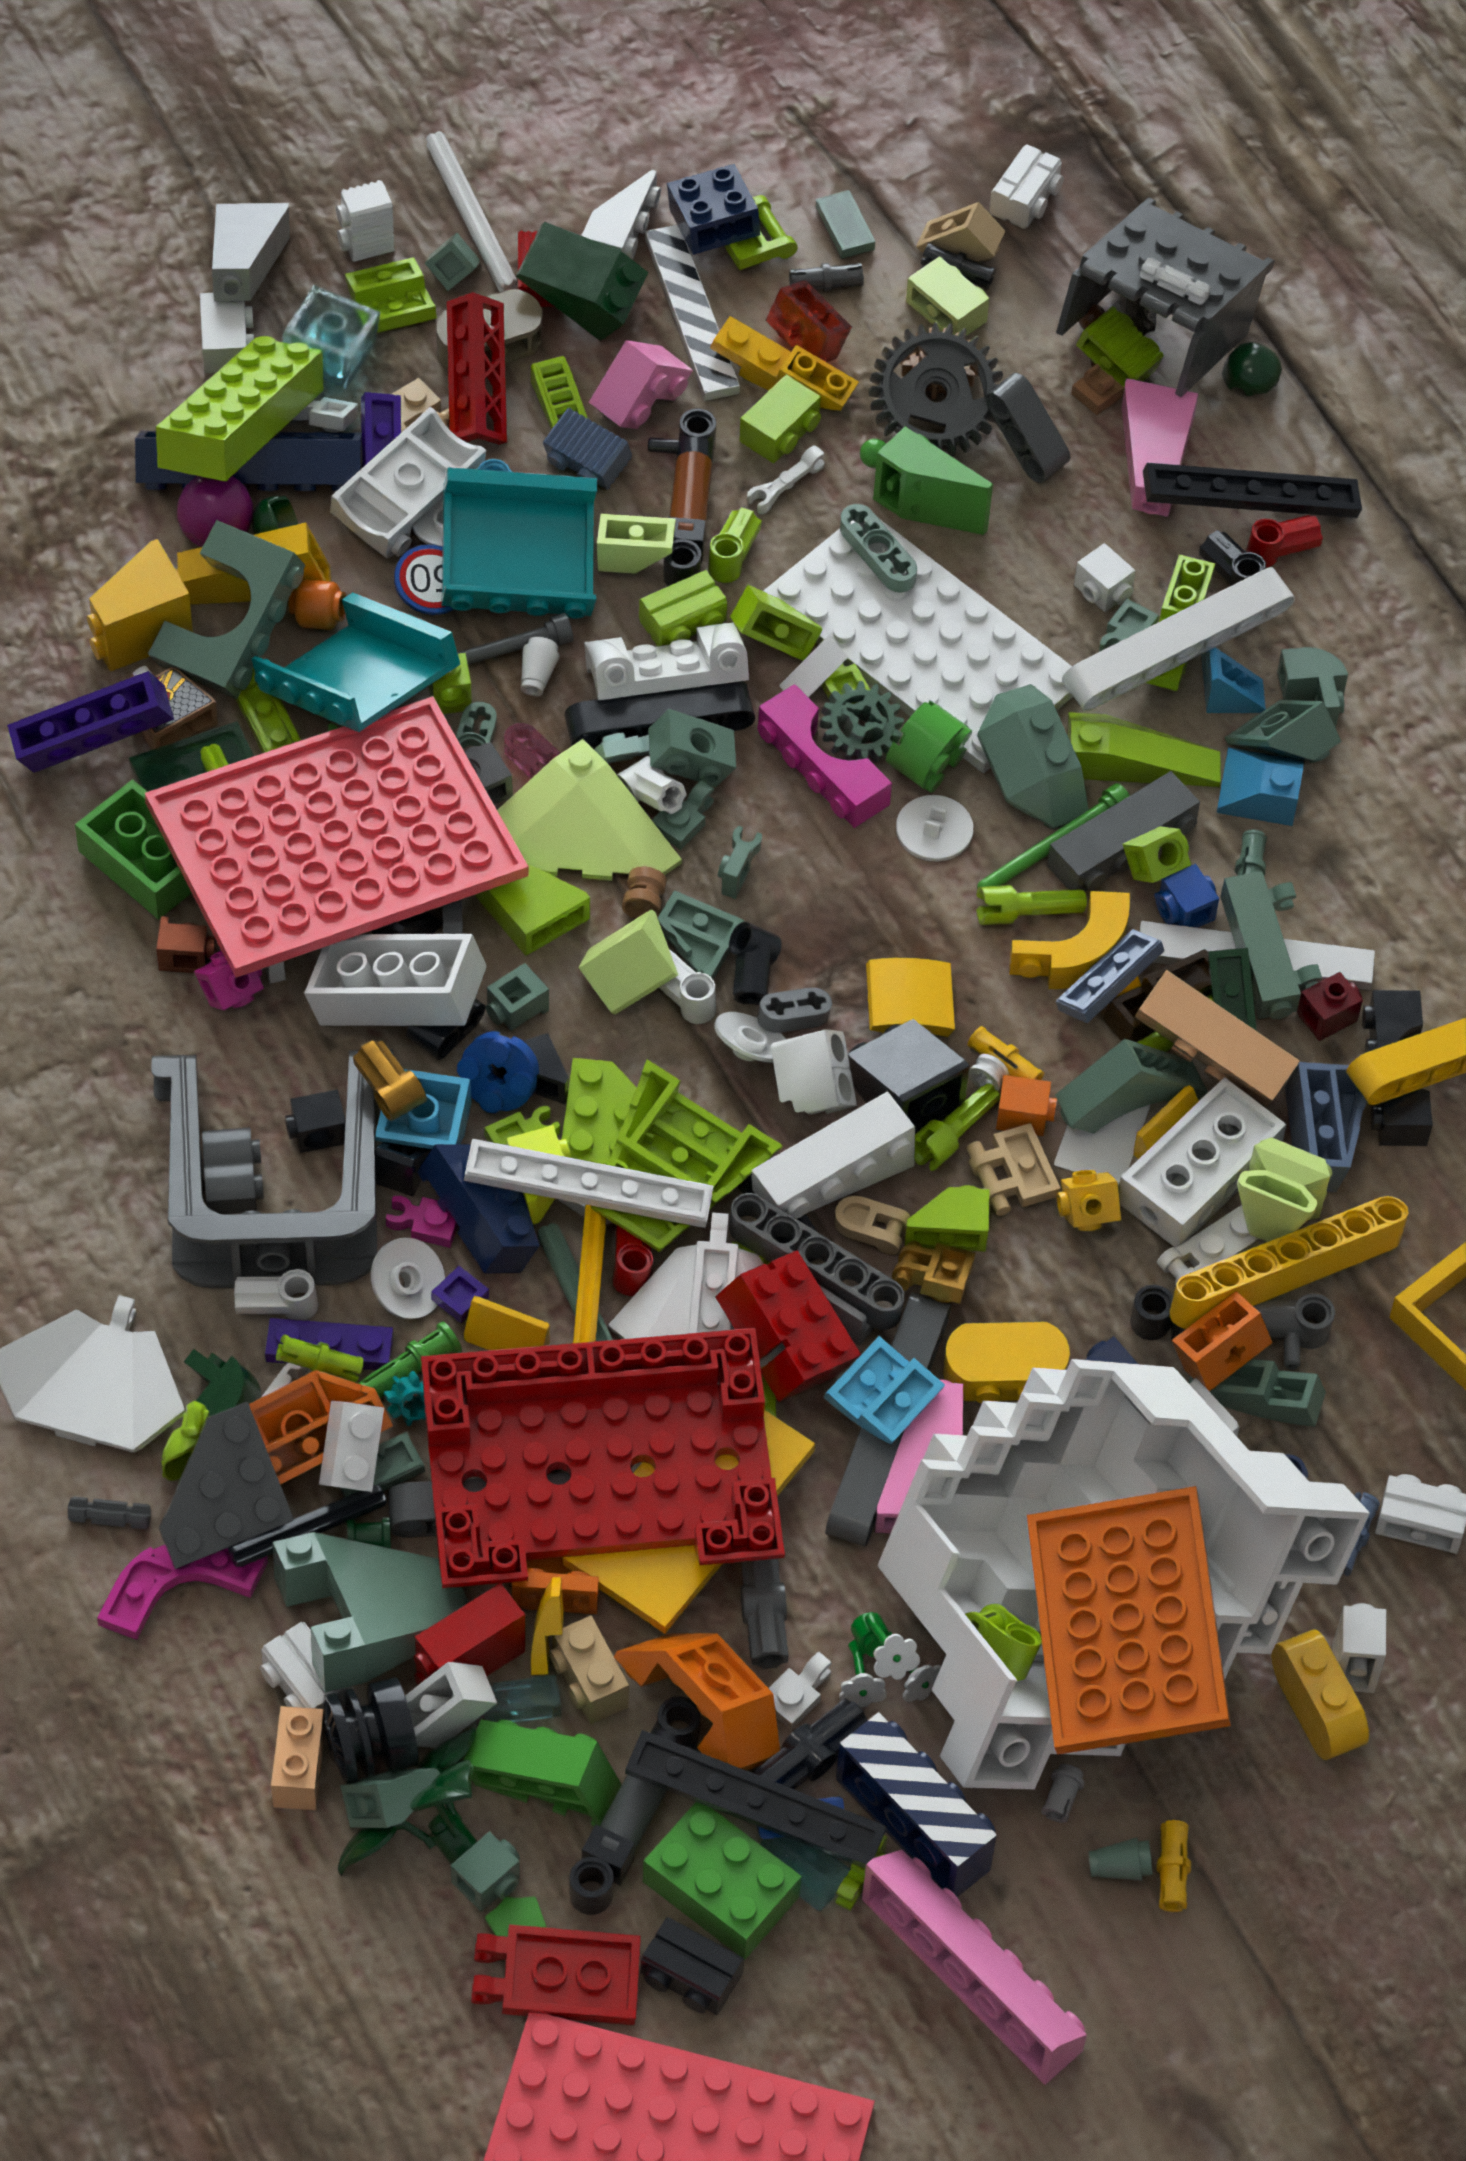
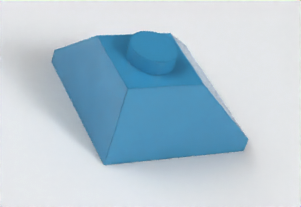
(1260, 786)

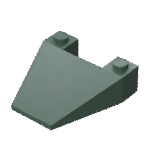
(379, 1593)

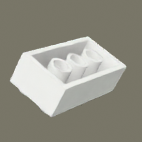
(396, 980)

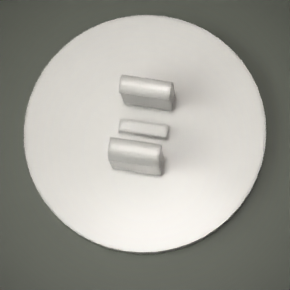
(934, 828)

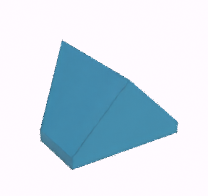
(1230, 685)

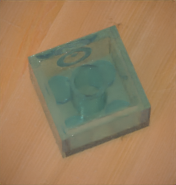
(337, 327)

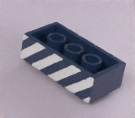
(916, 1804)

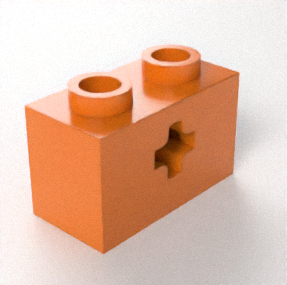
(1222, 1341)

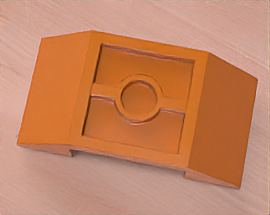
(720, 1686)

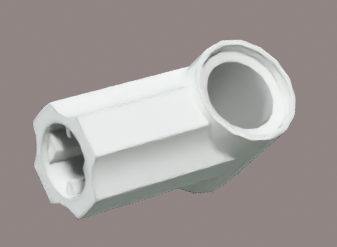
(653, 786)
(692, 992)
(274, 1295)

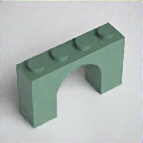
(226, 660)

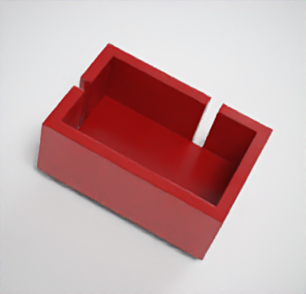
(791, 1310)

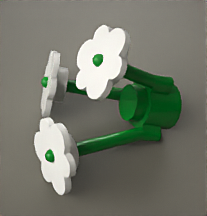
(893, 1658)

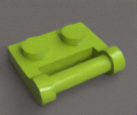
(757, 249)

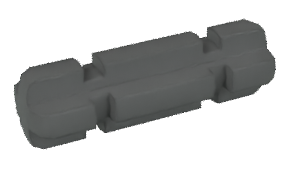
(109, 1512)

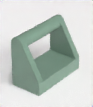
(385, 1797)

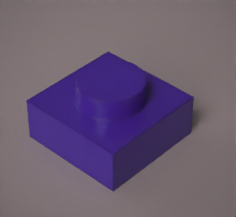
(456, 1293)

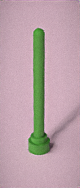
(1109, 798)

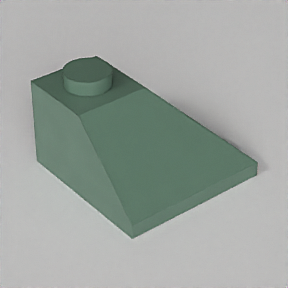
(1289, 730)

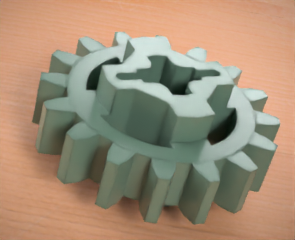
(845, 716)

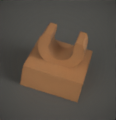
(1097, 390)

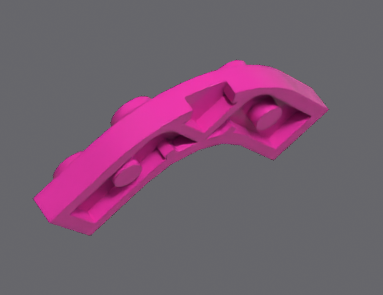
(153, 1574)

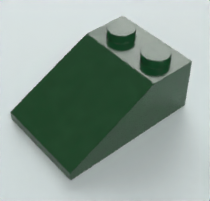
(582, 278)

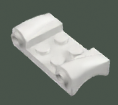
(402, 483)
(711, 660)

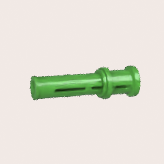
(436, 1343)

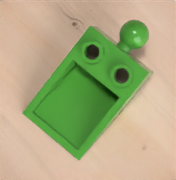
(927, 483)

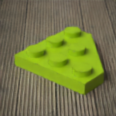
(595, 1108)

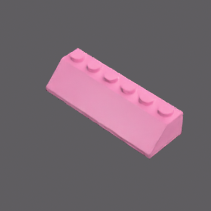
(972, 1964)

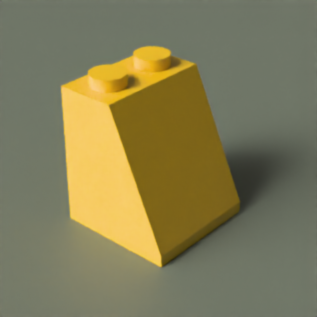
(134, 606)

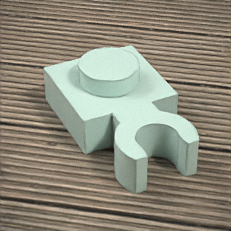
(618, 748)

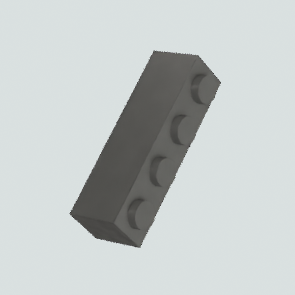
(1095, 848)

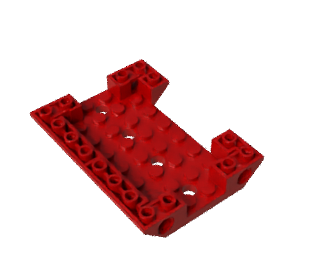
(597, 1416)

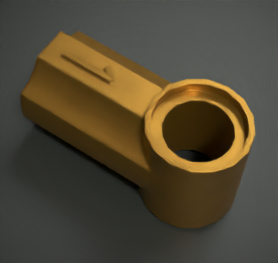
(392, 1087)

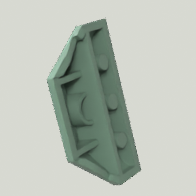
(1033, 757)

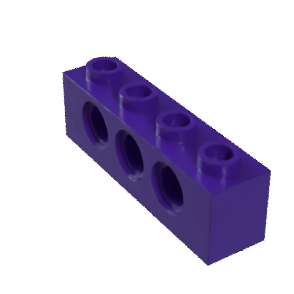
(90, 722)

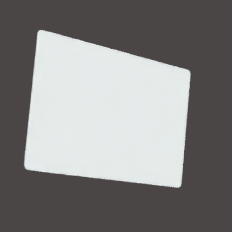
(1105, 1150)

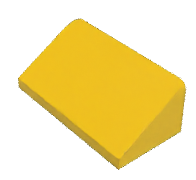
(1164, 1120)
(500, 1327)

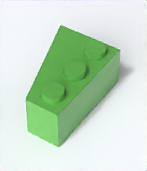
(545, 1766)

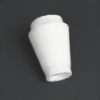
(538, 664)

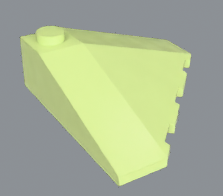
(584, 820)

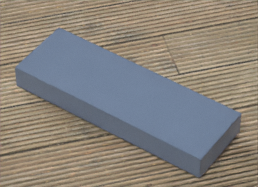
(1110, 976)

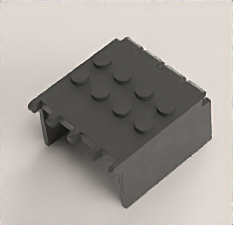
(1156, 234)

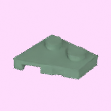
(698, 932)

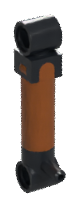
(689, 491)

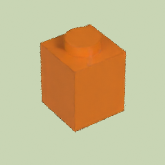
(1024, 1103)

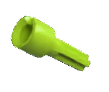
(1006, 904)
(940, 1138)

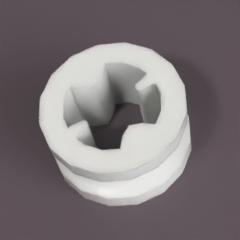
(988, 1070)

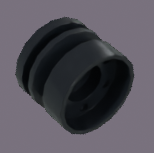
(370, 1730)

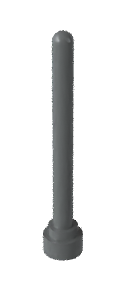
(556, 629)

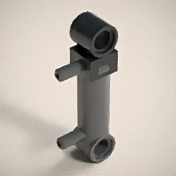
(1282, 1319)

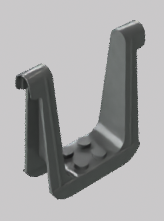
(218, 1248)

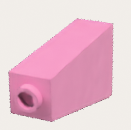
(1155, 432)
(940, 1416)

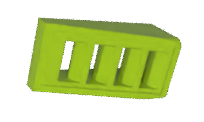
(551, 375)

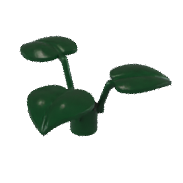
(447, 1828)

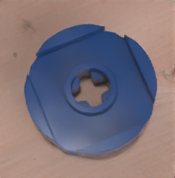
(488, 1089)

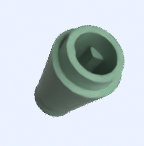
(1122, 1860)

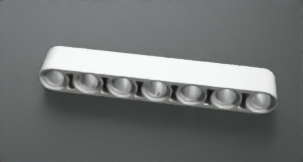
(1178, 639)

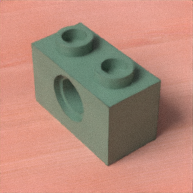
(692, 748)

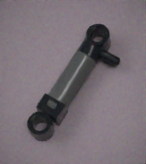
(613, 1844)

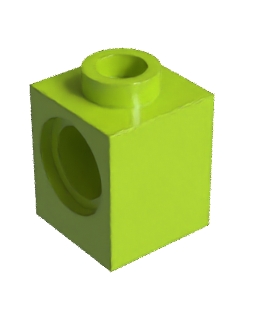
(453, 689)
(1143, 854)

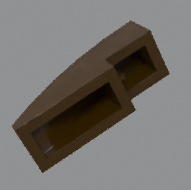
(1122, 1009)

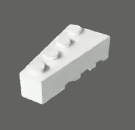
(839, 1159)

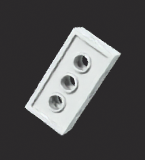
(1197, 1163)

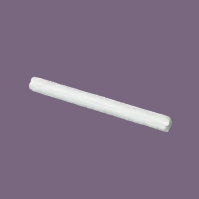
(471, 212)

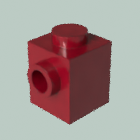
(1330, 1006)

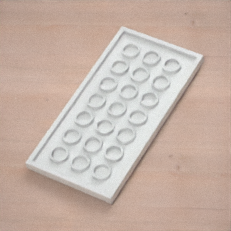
(921, 642)

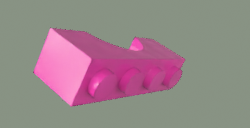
(851, 787)

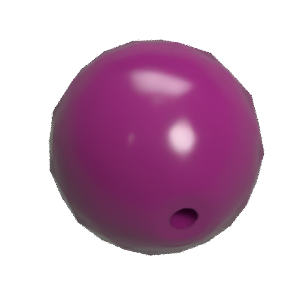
(211, 500)

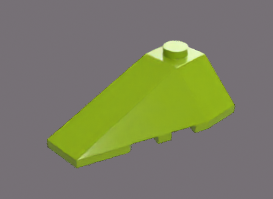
(1133, 753)

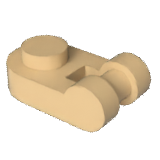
(856, 1220)

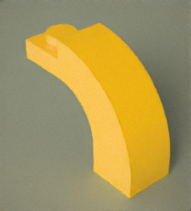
(1071, 958)

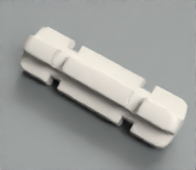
(1175, 281)

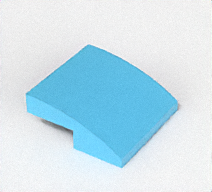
(884, 1391)

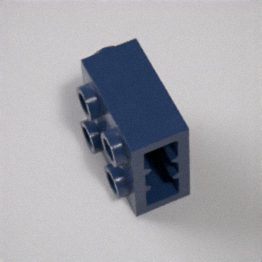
(713, 209)

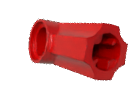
(1276, 539)
(630, 1254)

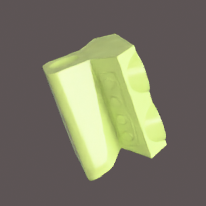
(1282, 1189)

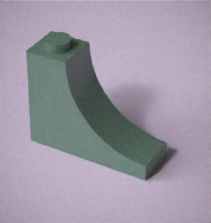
(1124, 1081)

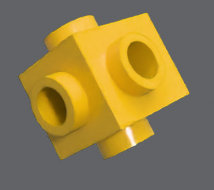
(1089, 1199)

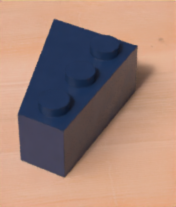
(490, 1218)

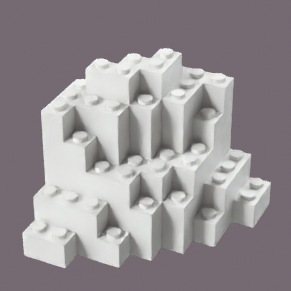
(1080, 1442)

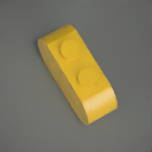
(998, 1357)
(1320, 1694)

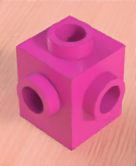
(222, 987)

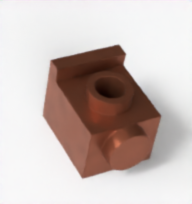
(183, 946)

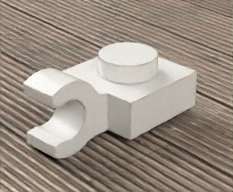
(796, 1693)

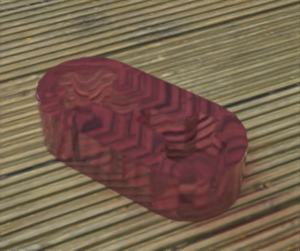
(528, 758)

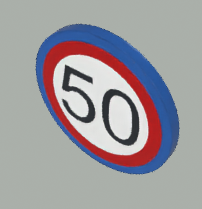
(420, 579)

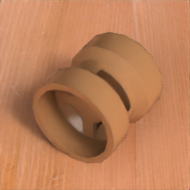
(644, 892)

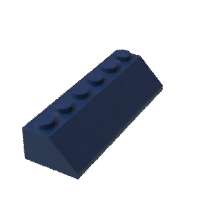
(285, 459)

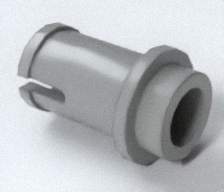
(1066, 1783)

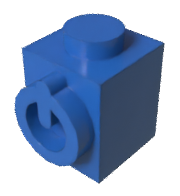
(1187, 898)

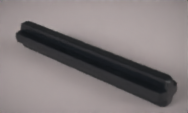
(314, 1521)

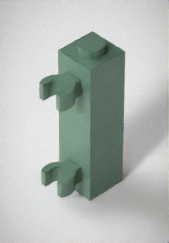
(1254, 925)

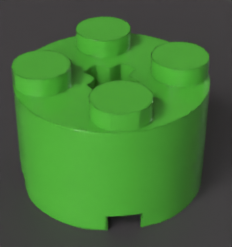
(928, 745)

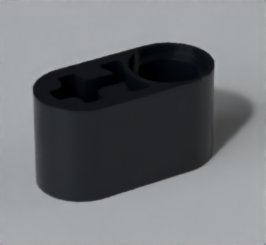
(443, 1039)

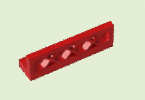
(470, 366)

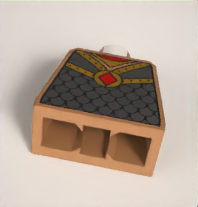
(191, 707)

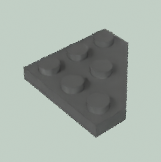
(224, 1490)

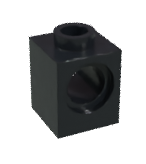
(316, 1121)

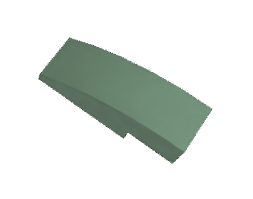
(1271, 1393)

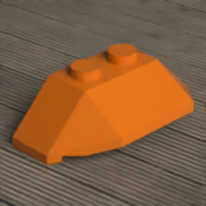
(297, 1415)

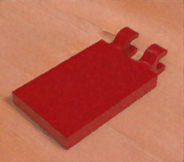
(561, 1973)

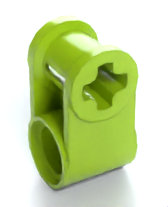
(1008, 1637)

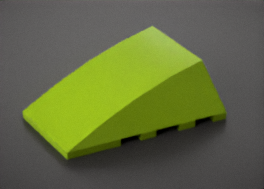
(680, 1141)

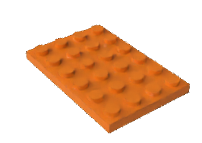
(1127, 1621)

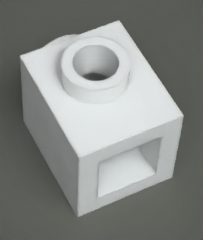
(1104, 578)

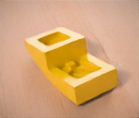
(547, 1623)

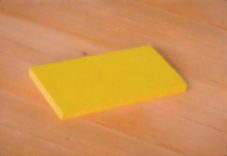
(666, 1580)

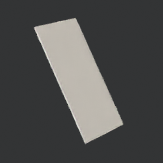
(816, 667)

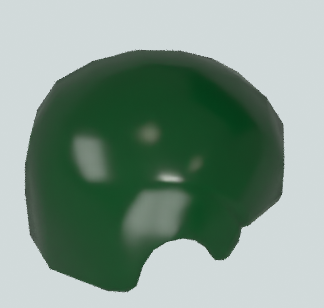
(1252, 369)
(273, 514)

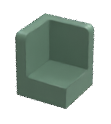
(452, 261)

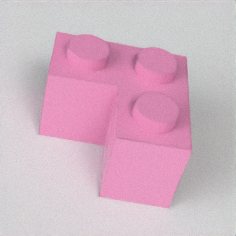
(636, 380)

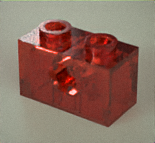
(808, 321)

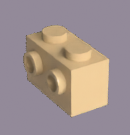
(590, 1670)

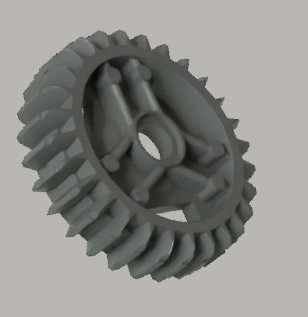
(943, 366)

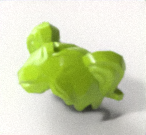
(182, 1441)

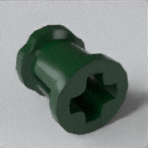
(370, 1532)

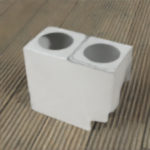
(814, 1072)

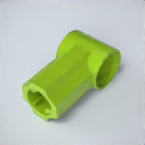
(732, 545)

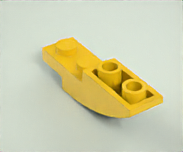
(768, 362)

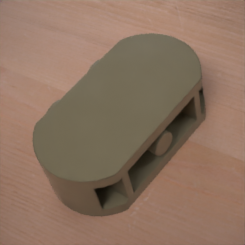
(521, 327)

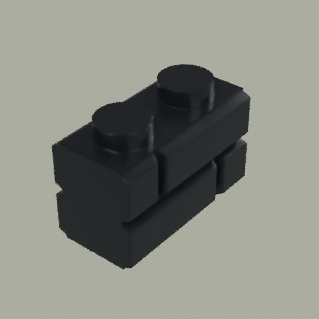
(691, 1967)

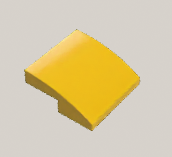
(910, 990)

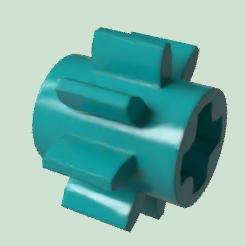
(403, 1391)

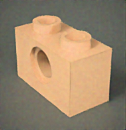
(298, 1758)

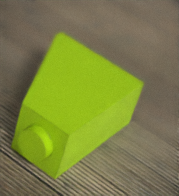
(536, 908)

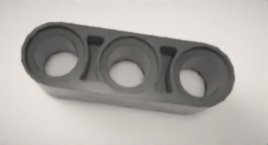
(1027, 427)

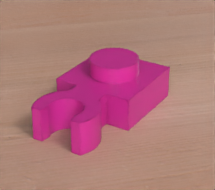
(426, 1220)

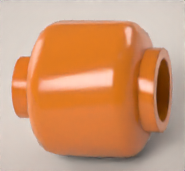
(317, 604)

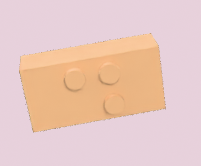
(1216, 1039)

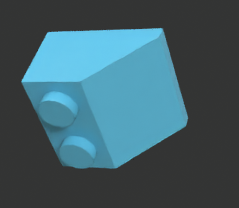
(434, 1122)

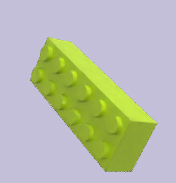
(240, 408)

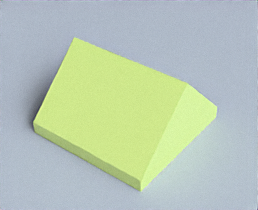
(629, 963)

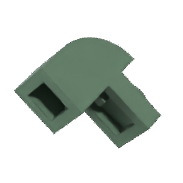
(1313, 675)

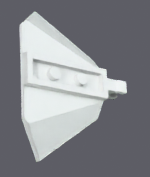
(684, 1289)
(92, 1380)

